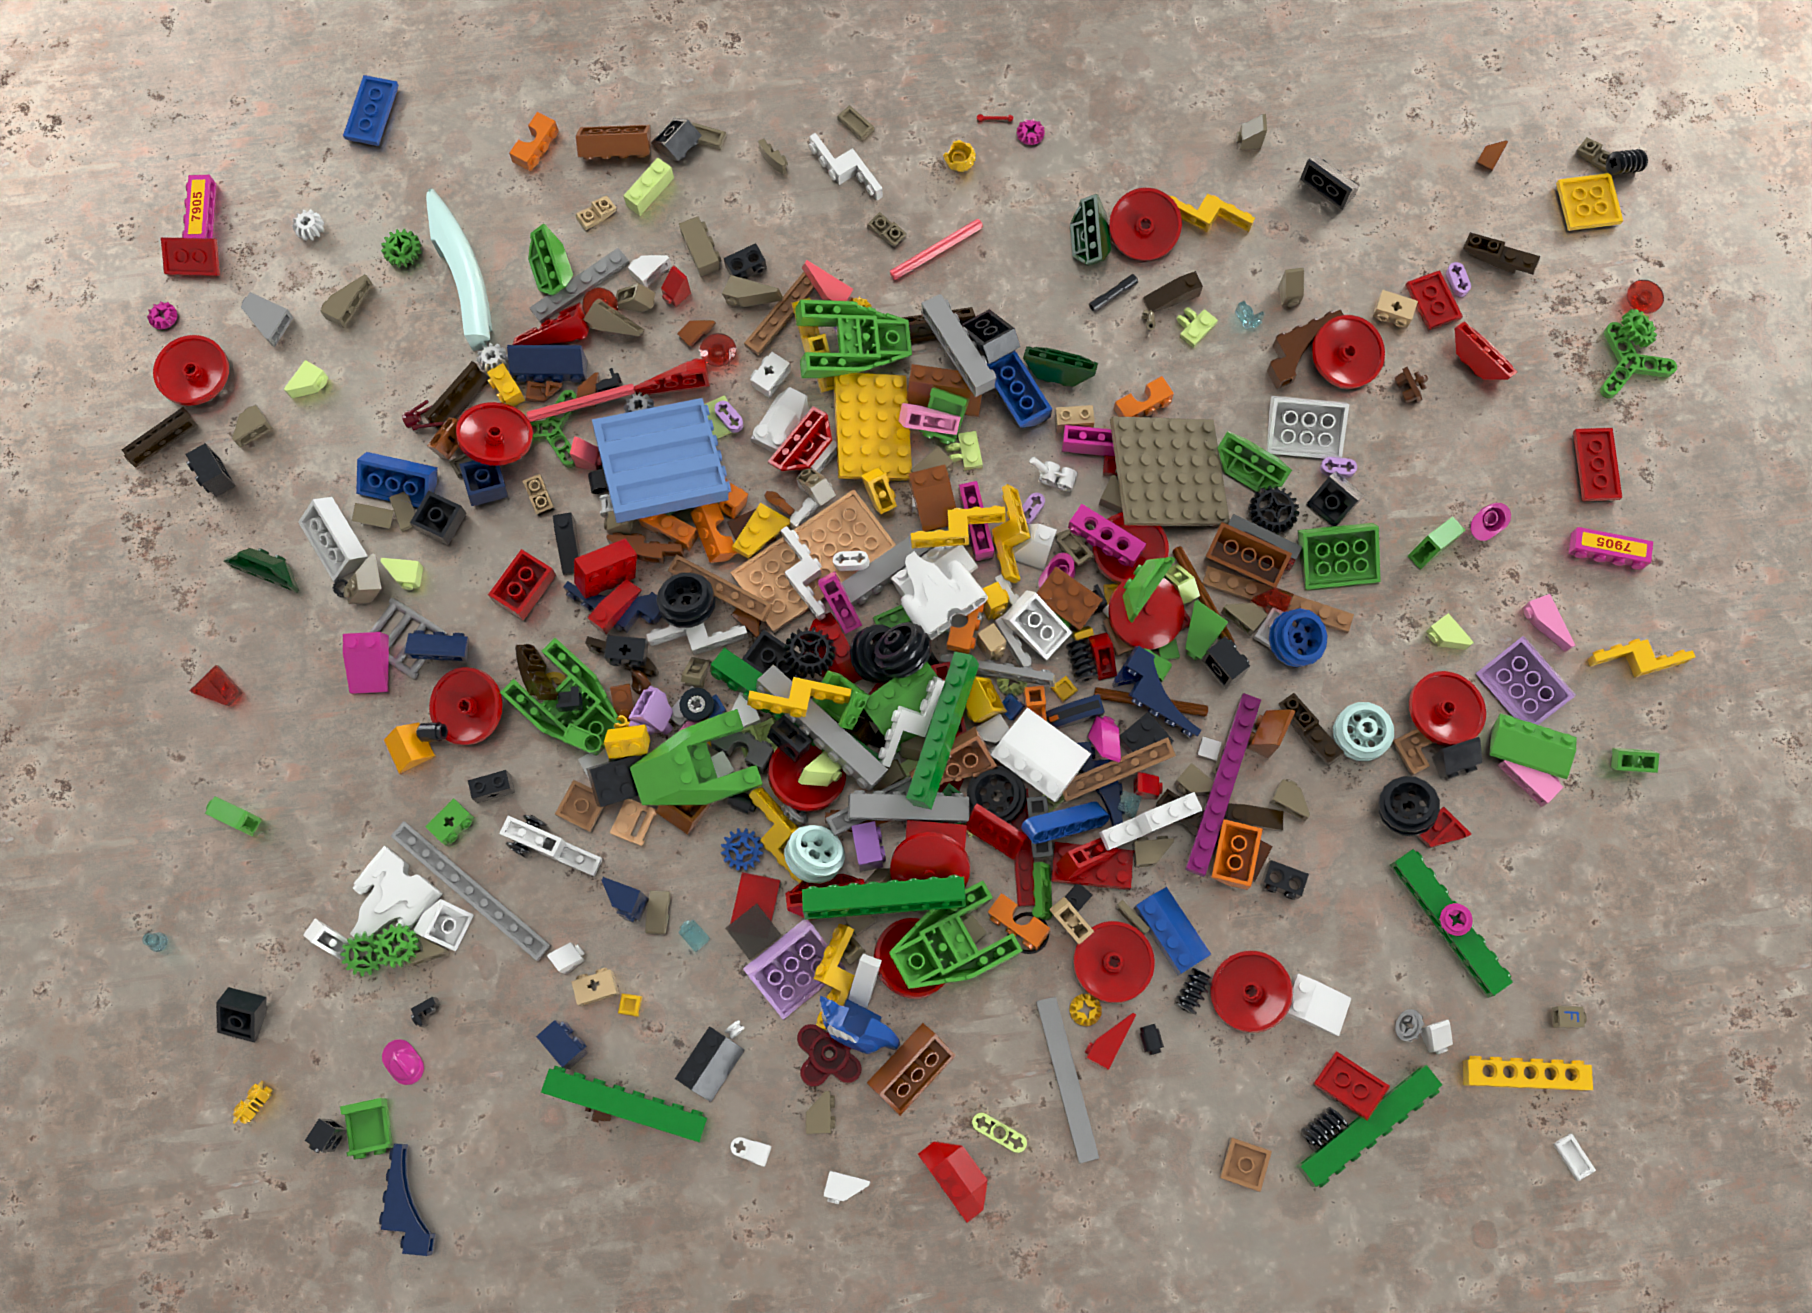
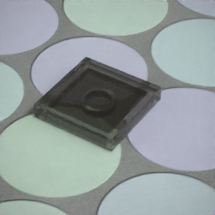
(753, 931)

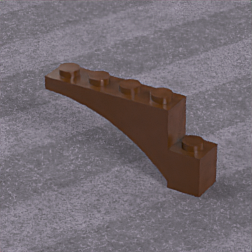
(1291, 347)

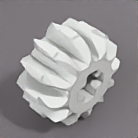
(308, 225)
(491, 357)

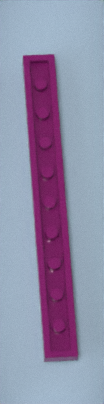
(1223, 785)

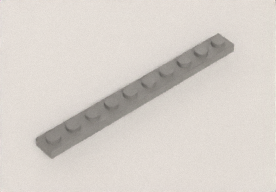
(471, 891)

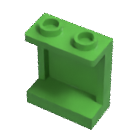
(948, 403)
(846, 713)
(367, 1127)

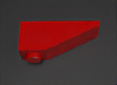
(614, 606)
(1083, 858)
(1105, 1048)

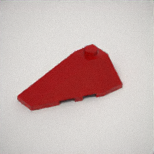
(564, 328)
(685, 376)

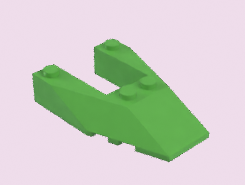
(863, 335)
(597, 710)
(683, 770)
(942, 949)

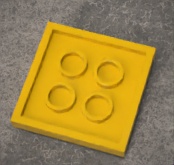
(1589, 201)

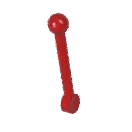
(980, 118)

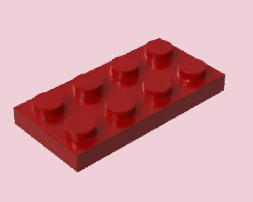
(1597, 464)
(1110, 873)

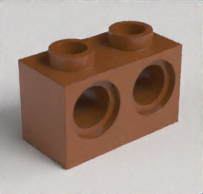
(445, 441)

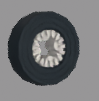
(695, 695)

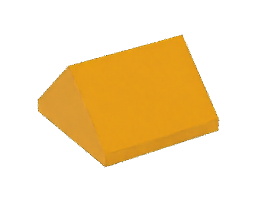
(407, 748)

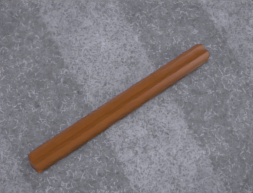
(1204, 597)
(1120, 696)

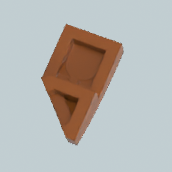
(1491, 154)
(694, 330)
(588, 386)
(541, 392)
(779, 502)
(750, 622)

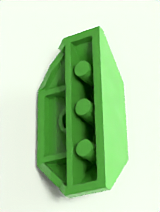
(548, 261)
(1251, 463)
(1144, 584)

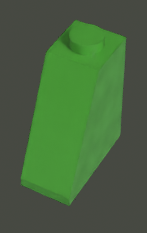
(1436, 542)
(1203, 630)
(232, 815)

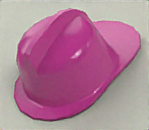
(1490, 521)
(1063, 562)
(402, 1062)

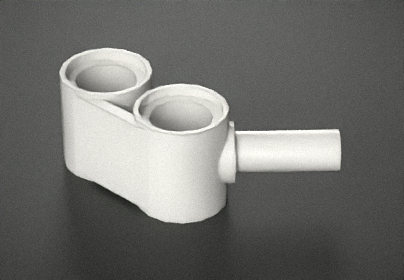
(1052, 475)

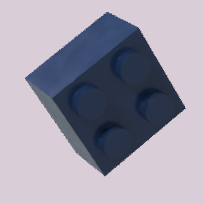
(483, 482)
(562, 1044)

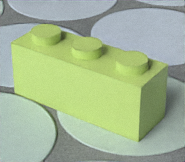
(648, 186)

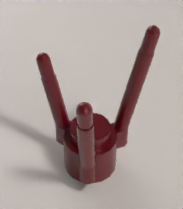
(412, 417)

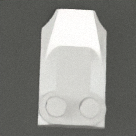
(780, 419)

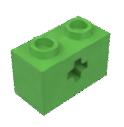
(1635, 760)
(440, 826)

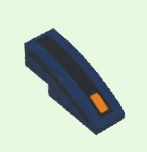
(1075, 712)

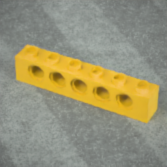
(1581, 1074)

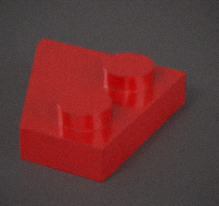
(1445, 830)

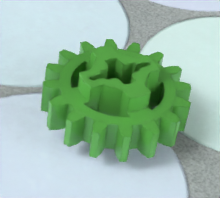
(401, 248)
(1638, 328)
(387, 942)
(357, 948)

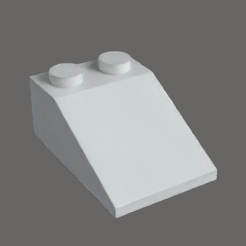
(1036, 624)
(1318, 1005)

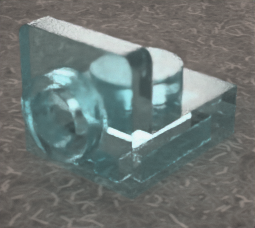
(1246, 315)
(1129, 803)
(693, 935)

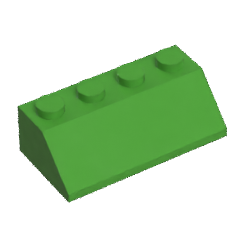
(1532, 746)

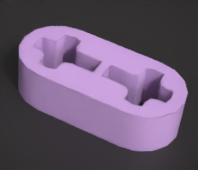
(1458, 279)
(725, 419)
(1338, 465)
(1027, 506)

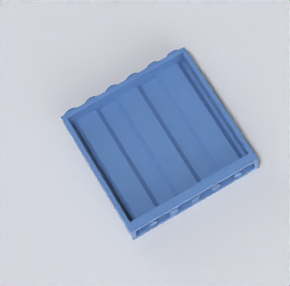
(661, 460)

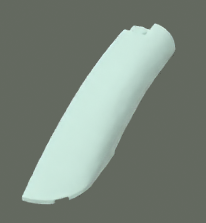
(454, 247)

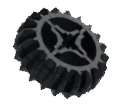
(1286, 506)
(800, 663)

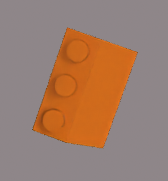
(1236, 854)

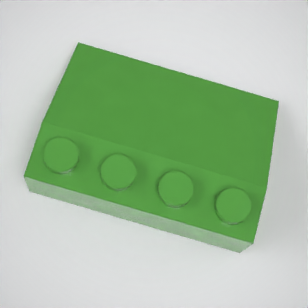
(1340, 555)
(902, 692)

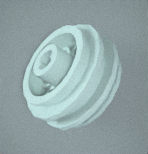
(1371, 717)
(819, 859)

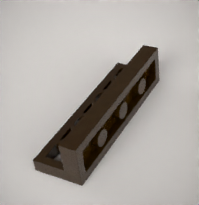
(921, 330)
(458, 395)
(158, 437)

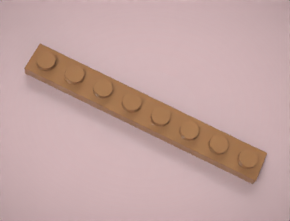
(1247, 589)

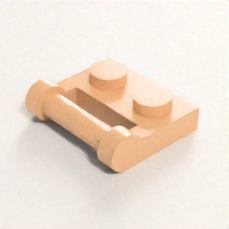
(628, 818)

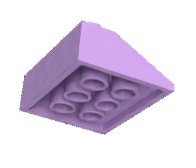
(1525, 683)
(788, 967)

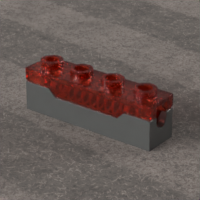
(1268, 536)

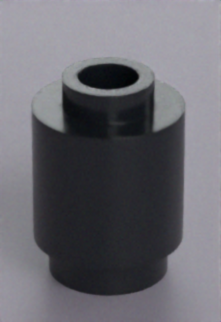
(432, 732)
(742, 803)
(1151, 1039)

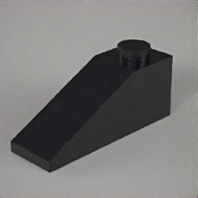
(566, 541)

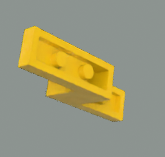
(1210, 209)
(815, 342)
(958, 527)
(1010, 534)
(1640, 657)
(799, 697)
(779, 834)
(830, 974)

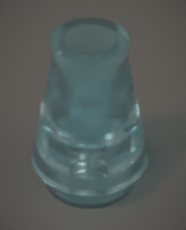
(155, 941)

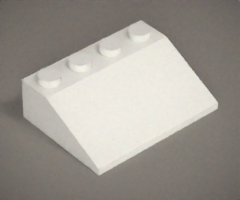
(1306, 427)
(1041, 754)

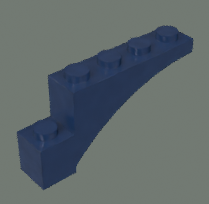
(642, 605)
(1150, 692)
(1110, 793)
(400, 1210)

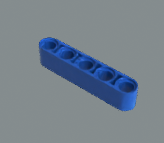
(1065, 822)

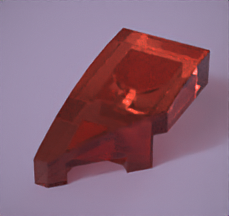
(1274, 597)

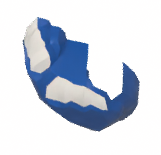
(856, 1027)

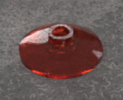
(1647, 290)
(599, 293)
(718, 343)

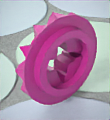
(1030, 138)
(170, 315)
(1465, 918)

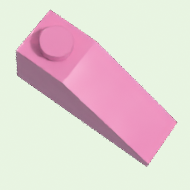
(928, 419)
(1547, 619)
(1536, 784)

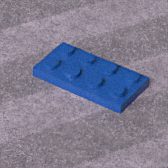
(370, 110)

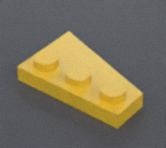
(760, 529)

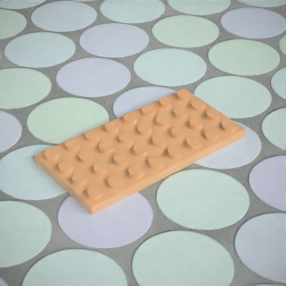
(838, 528)

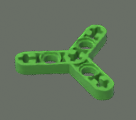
(1638, 361)
(557, 434)

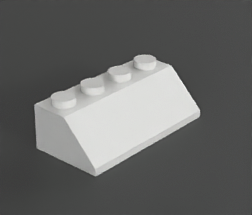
(332, 538)
(940, 557)

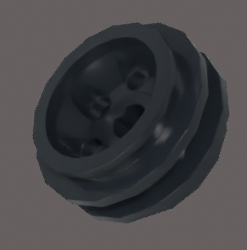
(693, 600)
(903, 650)
(863, 654)
(1003, 775)
(1406, 822)

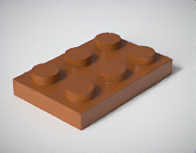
(1069, 598)

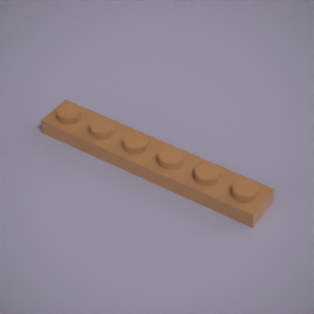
(779, 315)
(725, 590)
(1115, 771)

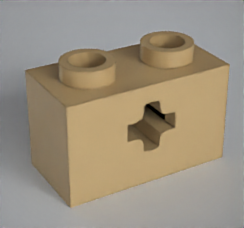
(1403, 307)
(1074, 416)
(991, 642)
(1071, 920)
(586, 995)

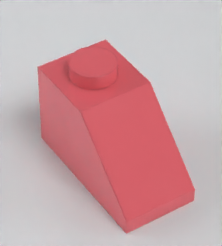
(585, 454)

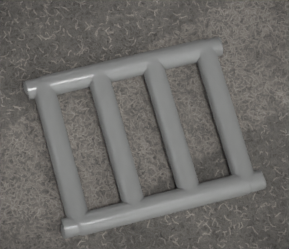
(409, 613)

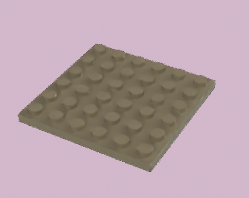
(1169, 471)

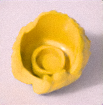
(960, 156)

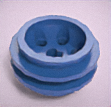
(1287, 639)

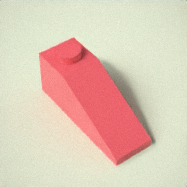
(825, 284)

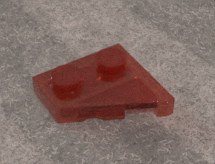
(217, 687)

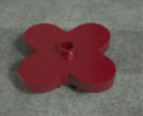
(817, 1066)

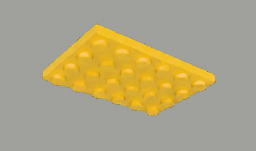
(870, 425)

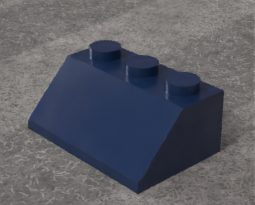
(437, 646)
(626, 900)

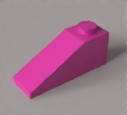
(839, 602)
(1105, 738)

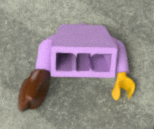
(650, 708)

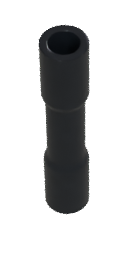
(1103, 299)

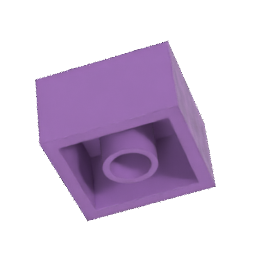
(867, 840)

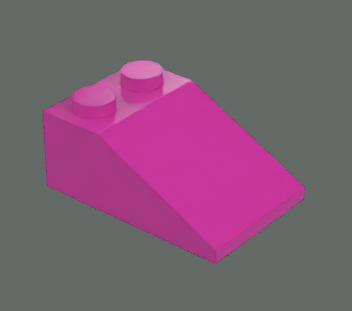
(366, 661)

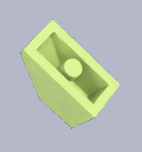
(306, 381)
(405, 572)
(1183, 582)
(1449, 634)
(821, 771)

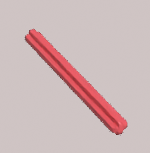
(936, 249)
(580, 402)

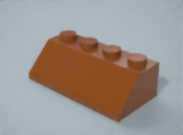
(613, 141)
(925, 378)
(1248, 555)
(911, 1069)

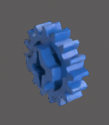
(740, 858)

